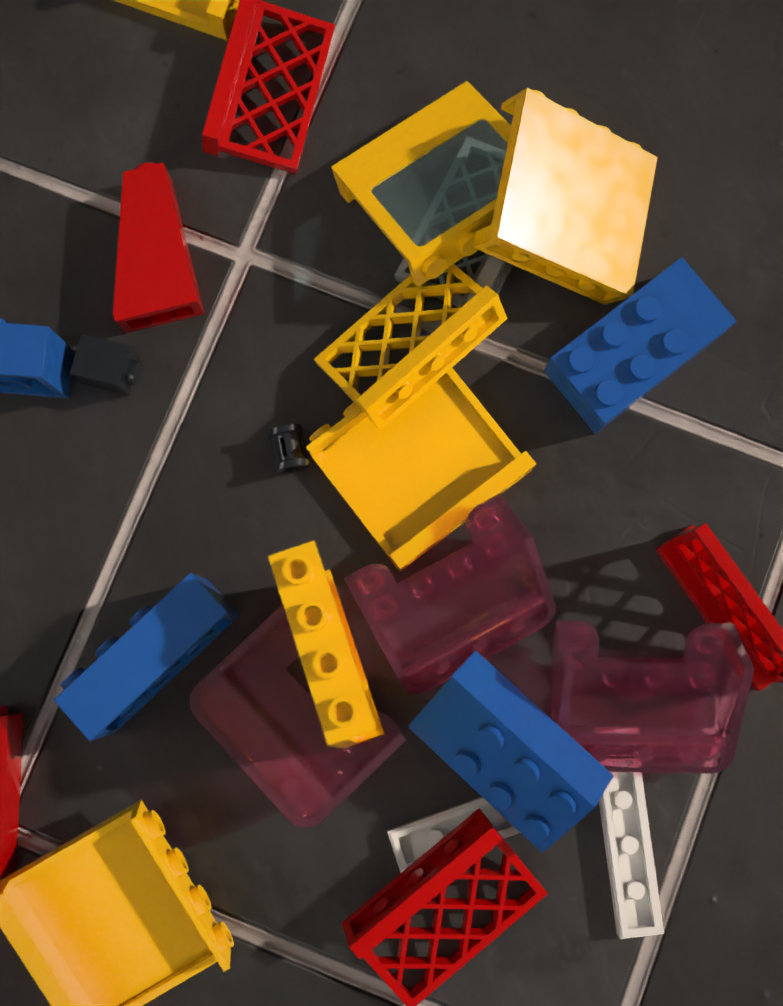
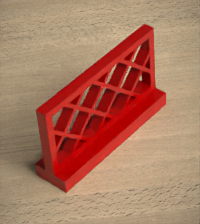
(233, 76)
(726, 596)
(416, 890)

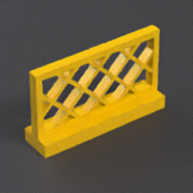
(428, 355)

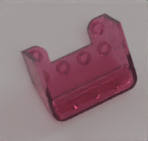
(461, 604)
(652, 710)
(275, 728)

